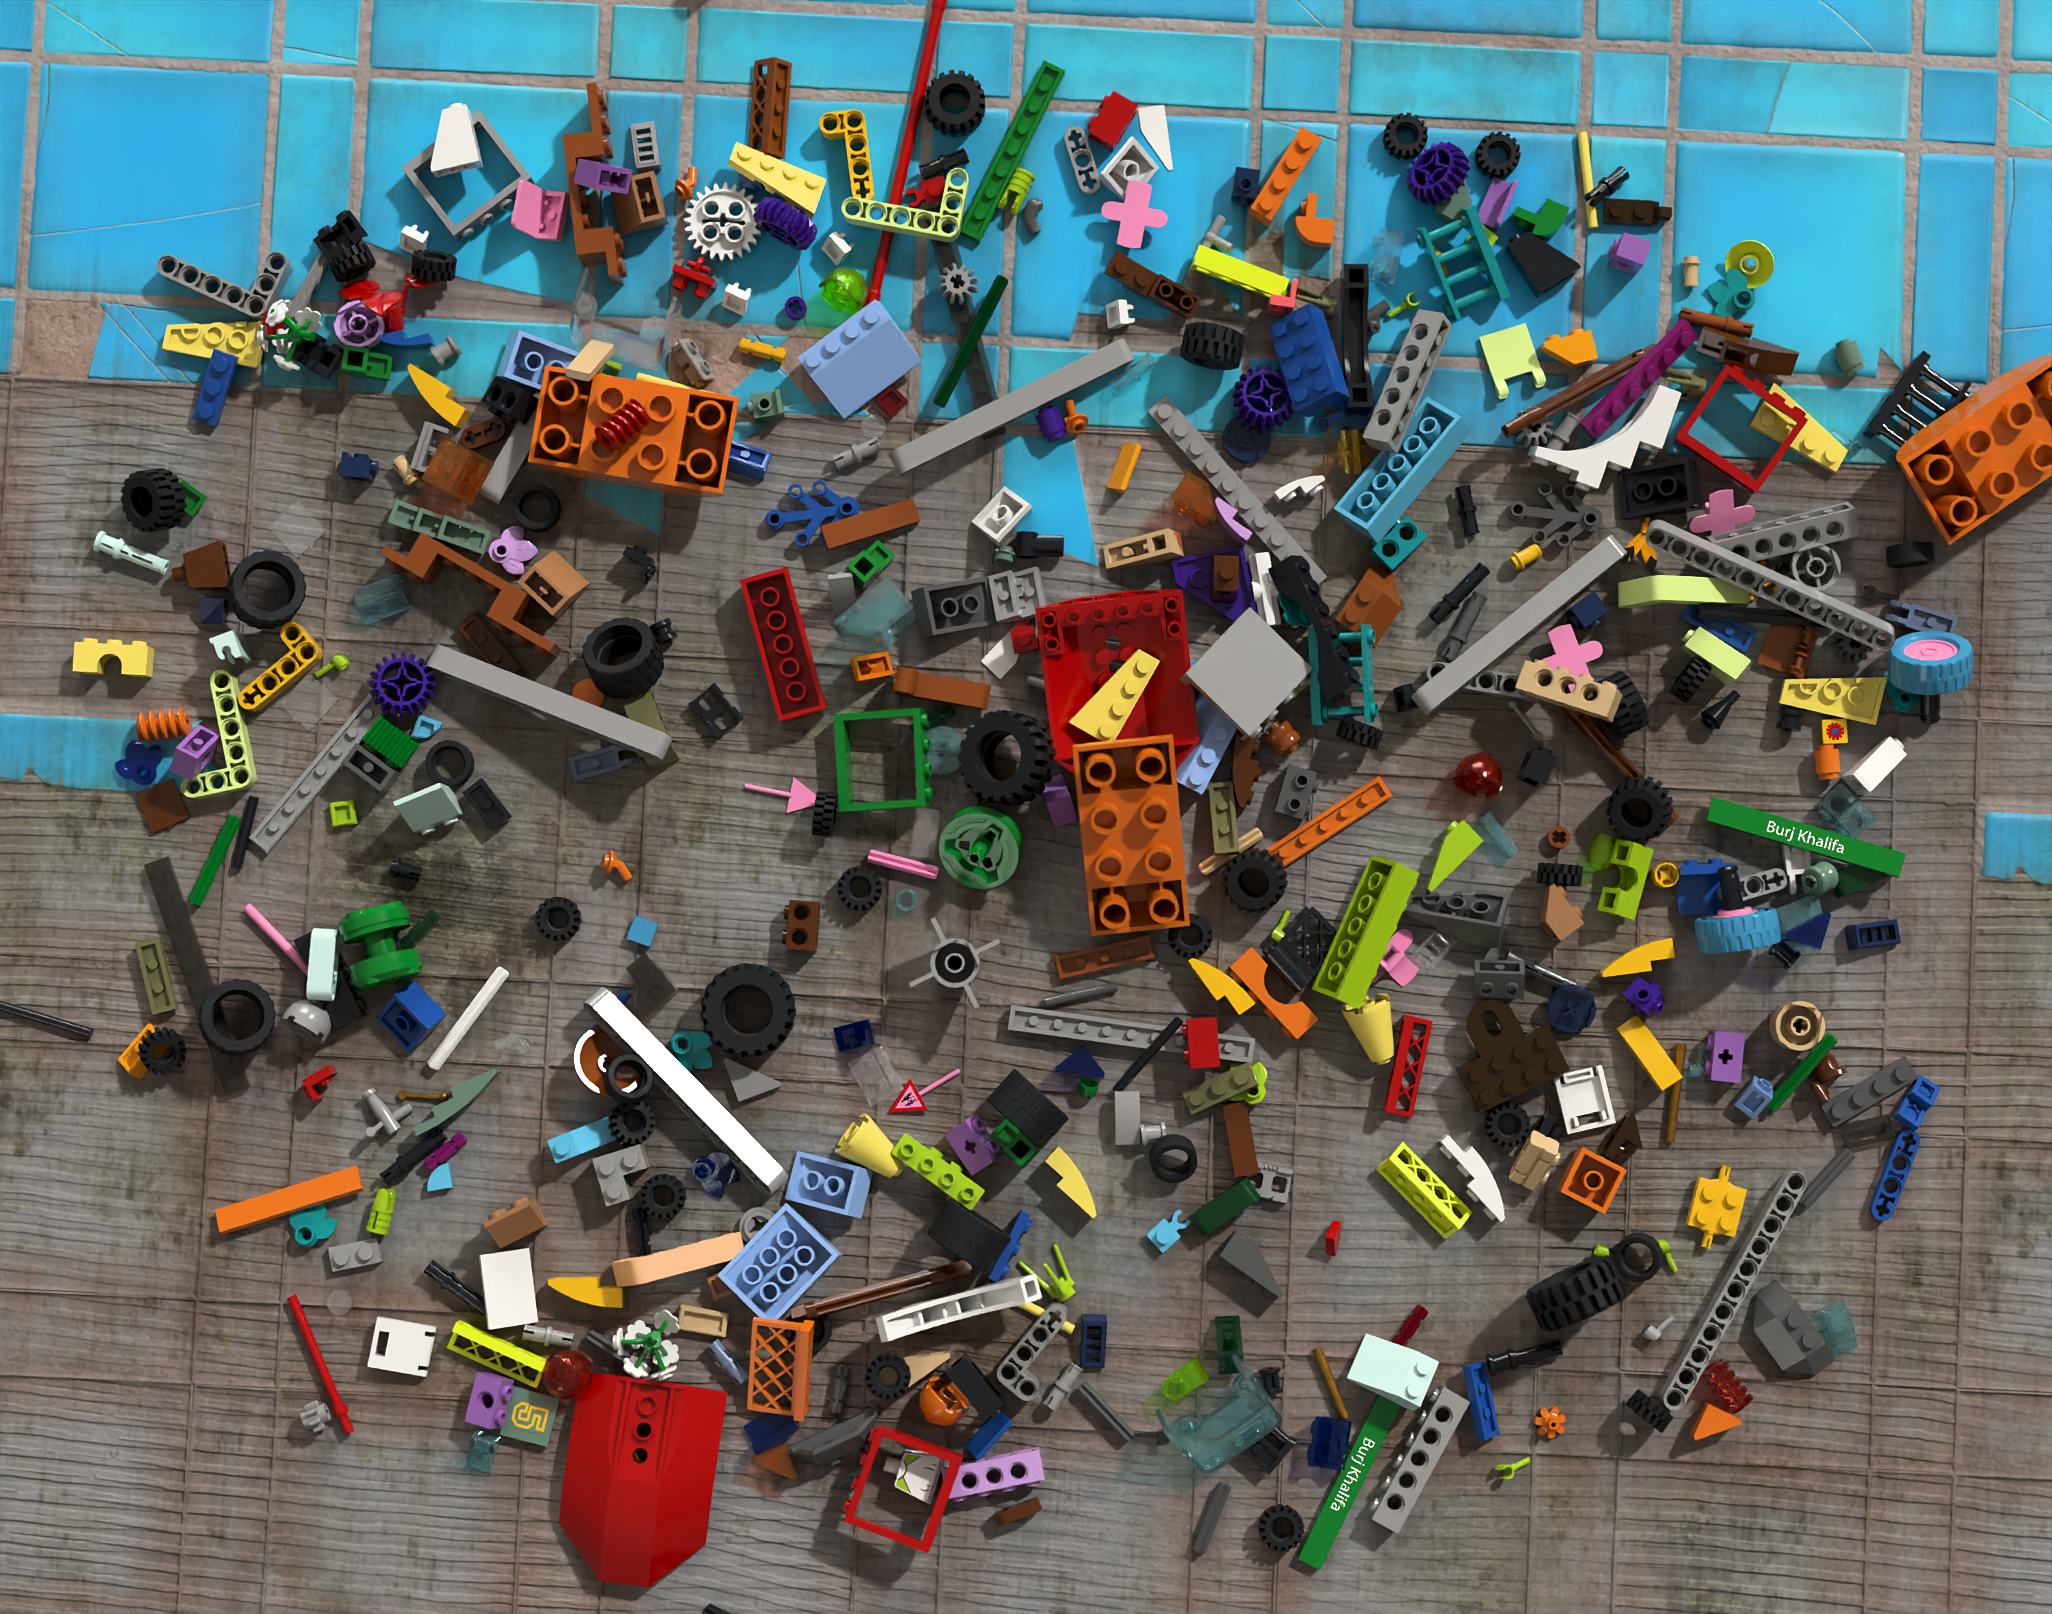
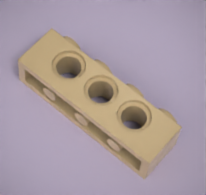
(1602, 707)

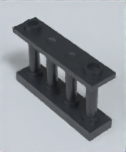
(1907, 387)

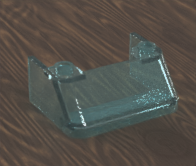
(876, 617)
(1227, 1429)

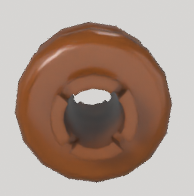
(1282, 737)

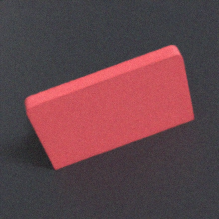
(1283, 305)

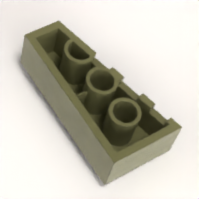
(646, 711)

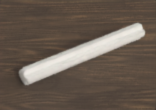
(468, 1018)

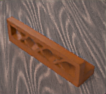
(774, 106)

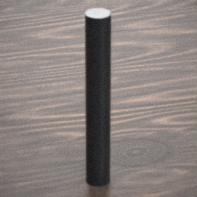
(245, 832)

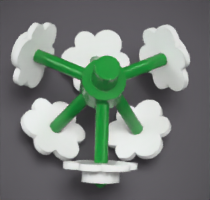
(288, 339)
(639, 1335)

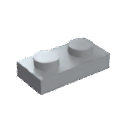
(355, 1254)

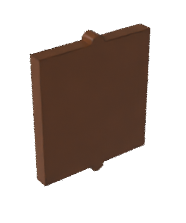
(163, 805)

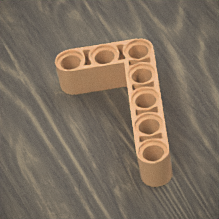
(677, 1260)

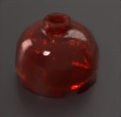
(1479, 774)
(567, 1374)

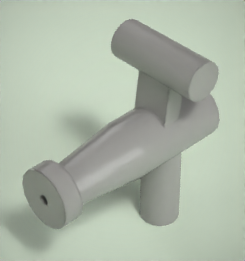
(386, 1119)

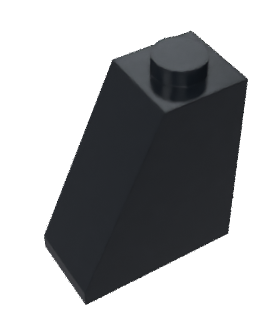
(1540, 263)

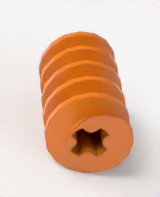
(163, 725)

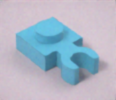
(1165, 1233)

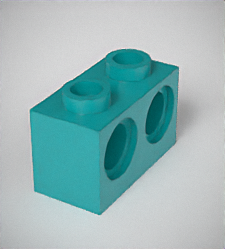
(1401, 547)

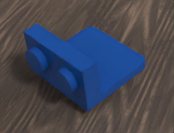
(1698, 887)

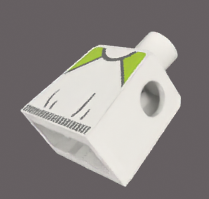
(915, 1473)

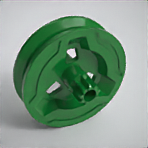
(977, 826)

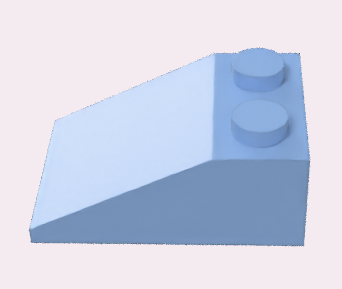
(527, 356)
(829, 1184)

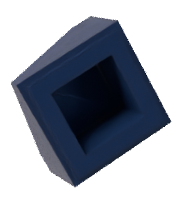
(213, 610)

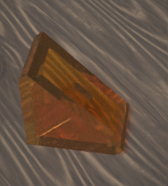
(778, 1460)

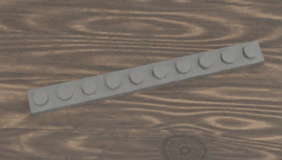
(1228, 484)
(1117, 1032)

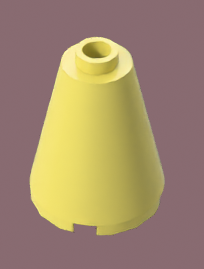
(1373, 1027)
(870, 1148)

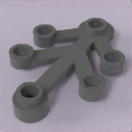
(1559, 515)

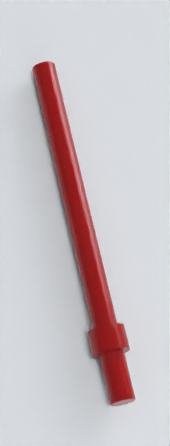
(339, 1409)

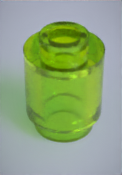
(1600, 852)

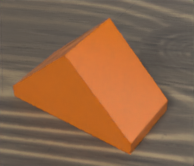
(871, 667)
(1712, 1421)

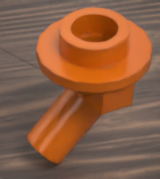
(684, 188)
(1074, 422)
(611, 862)

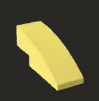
(1072, 1180)

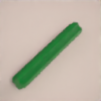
(214, 860)
(1802, 1071)

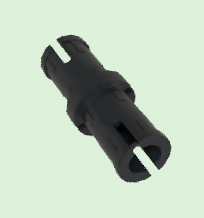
(943, 164)
(1607, 186)
(1467, 510)

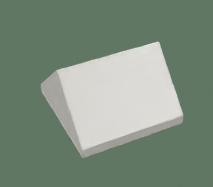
(1129, 164)
(1002, 516)

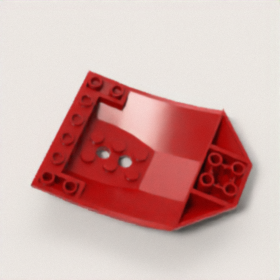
(1078, 659)
(646, 1516)

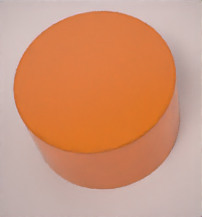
(588, 692)

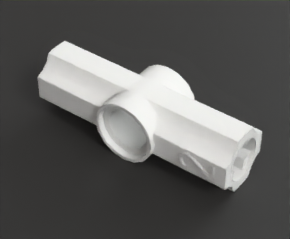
(1264, 589)

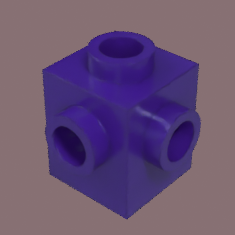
(1645, 998)

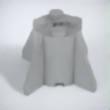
(942, 957)

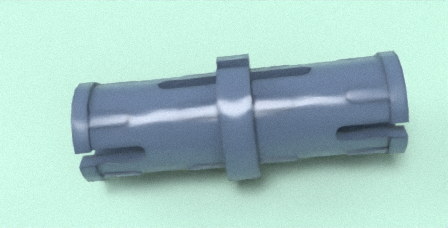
(727, 1362)

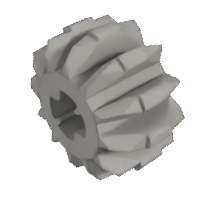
(956, 274)
(1536, 436)

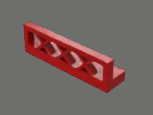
(1399, 1062)

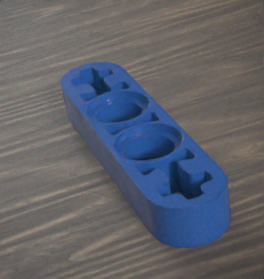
(1898, 1176)

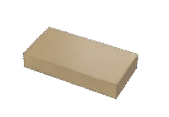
(703, 1320)

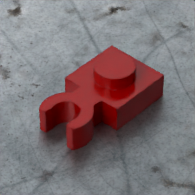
(931, 192)
(1023, 637)

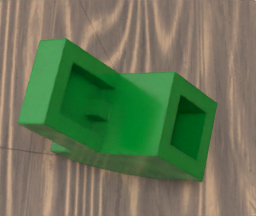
(1544, 224)
(362, 363)
(870, 563)
(1015, 1143)

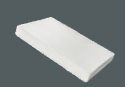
(508, 1288)

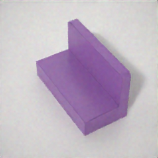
(1496, 203)

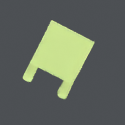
(1511, 355)

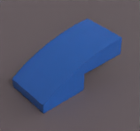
(400, 341)
(1916, 1102)

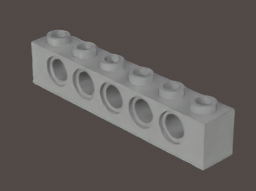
(1407, 381)
(1844, 529)
(1395, 1517)

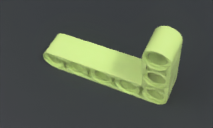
(914, 216)
(1680, 590)
(229, 743)

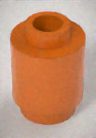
(1827, 762)

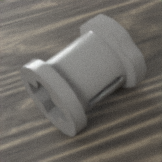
(445, 350)
(1150, 1134)

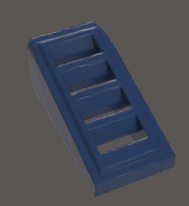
(1857, 938)
(1093, 1320)

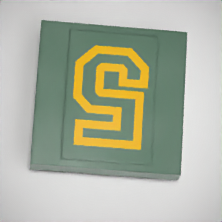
(530, 1416)

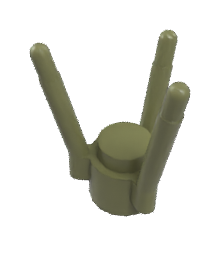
(1322, 302)
(1691, 385)

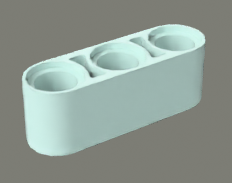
(323, 964)

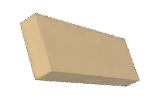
(590, 360)

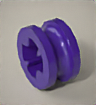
(792, 300)

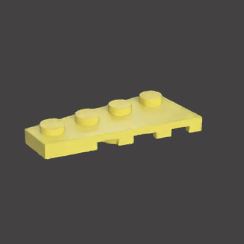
(790, 182)
(202, 339)
(1812, 440)
(1840, 697)
(1112, 704)

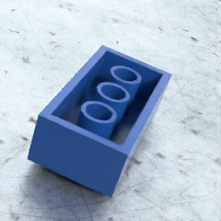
(1308, 360)

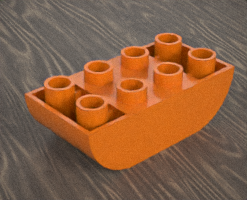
(1984, 450)
(677, 453)
(1131, 834)

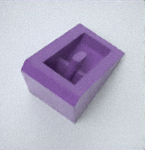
(1059, 802)

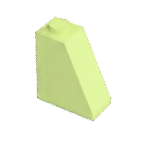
(1724, 660)

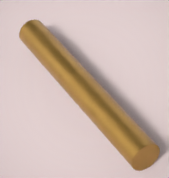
(1330, 1382)

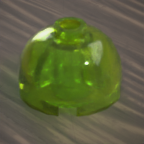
(845, 290)

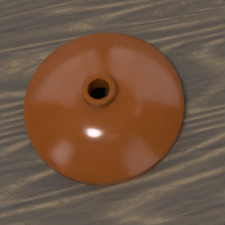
(597, 1049)

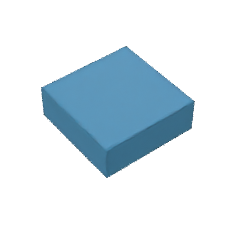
(642, 931)

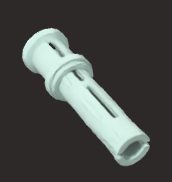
(120, 549)

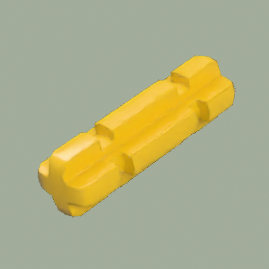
(762, 350)

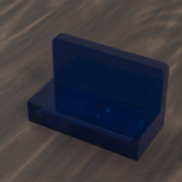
(770, 1429)

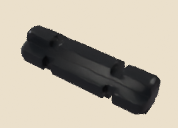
(641, 1232)

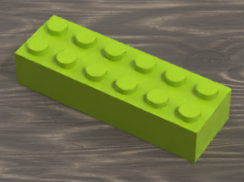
(1365, 931)

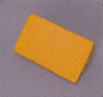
(1124, 467)
(130, 1058)

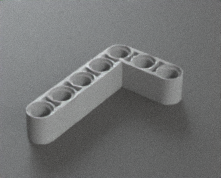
(227, 289)

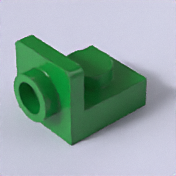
(193, 498)

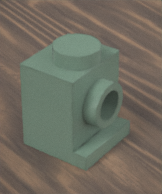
(773, 411)

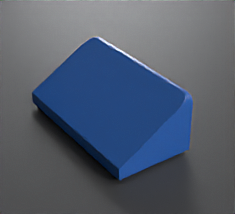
(748, 461)
(988, 1435)

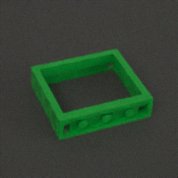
(844, 767)

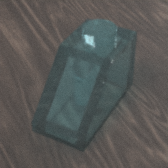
(1837, 1327)

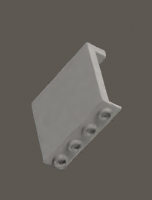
(1248, 673)

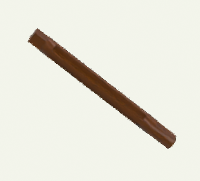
(1575, 393)
(1607, 748)
(881, 1291)

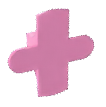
(1134, 214)
(1721, 514)
(1570, 654)
(1395, 960)

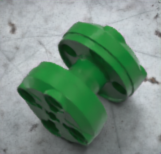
(376, 929)

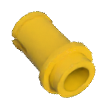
(1525, 556)

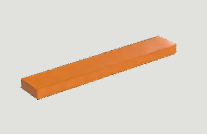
(1330, 821)
(289, 1200)

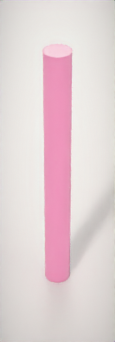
(276, 937)

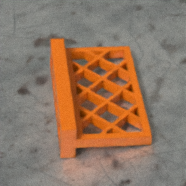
(802, 1367)

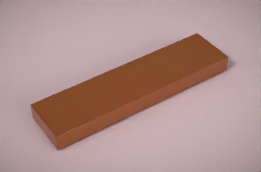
(870, 524)
(1104, 957)

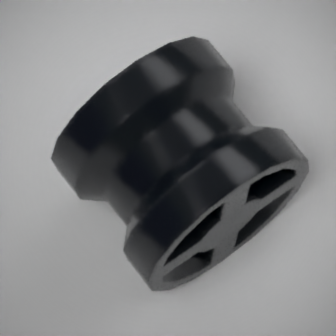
(663, 632)
(1789, 720)

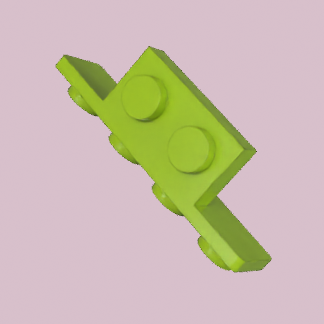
(943, 1175)

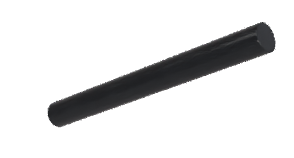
(46, 1019)
(1148, 1054)

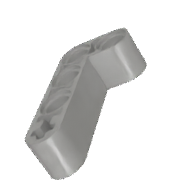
(1035, 1346)

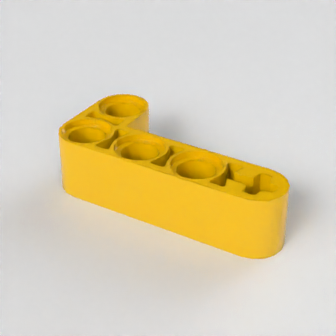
(852, 136)
(278, 672)

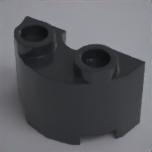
(340, 236)
(319, 356)

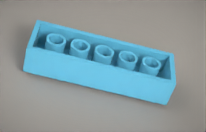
(1397, 479)

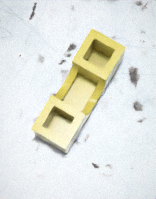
(91, 657)

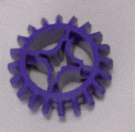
(1437, 173)
(785, 223)
(1247, 402)
(412, 684)

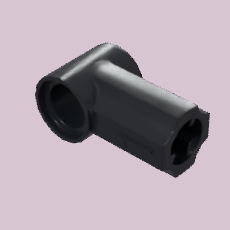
(1031, 545)

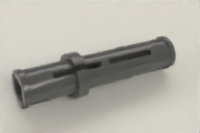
(1459, 635)
(1539, 970)

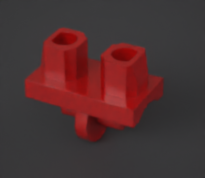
(703, 283)

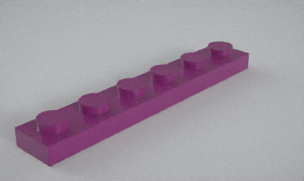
(1639, 379)

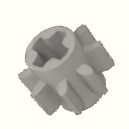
(315, 1416)

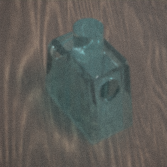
(1797, 912)

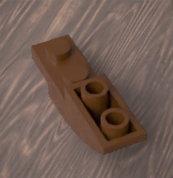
(1152, 286)
(1747, 354)
(1244, 769)

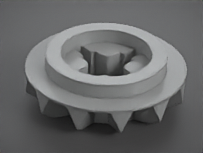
(748, 1222)

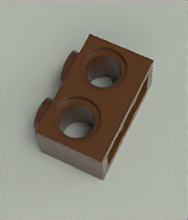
(809, 926)

